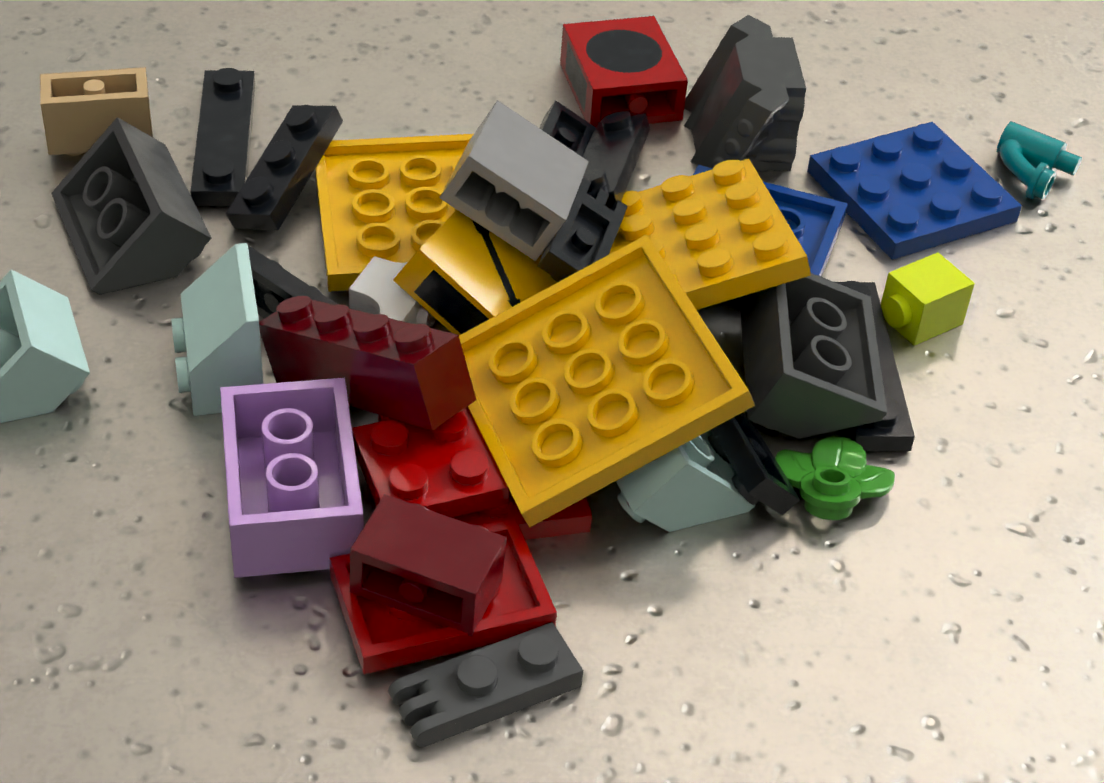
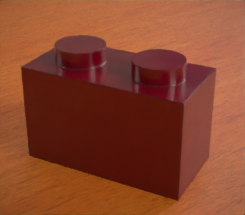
(427, 564)

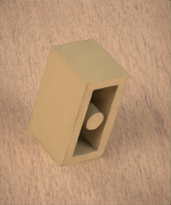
(85, 103)

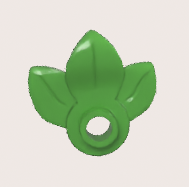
(834, 477)

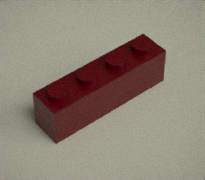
(386, 362)

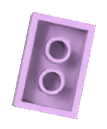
(290, 475)

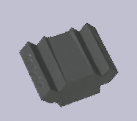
(748, 100)

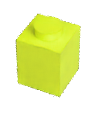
(926, 298)

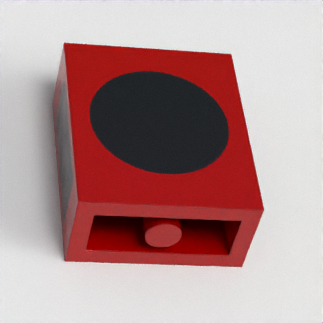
(623, 68)

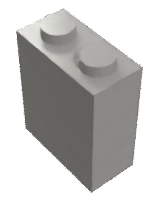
(515, 181)

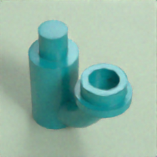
(1035, 158)

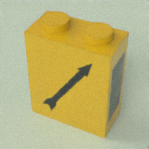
(469, 275)

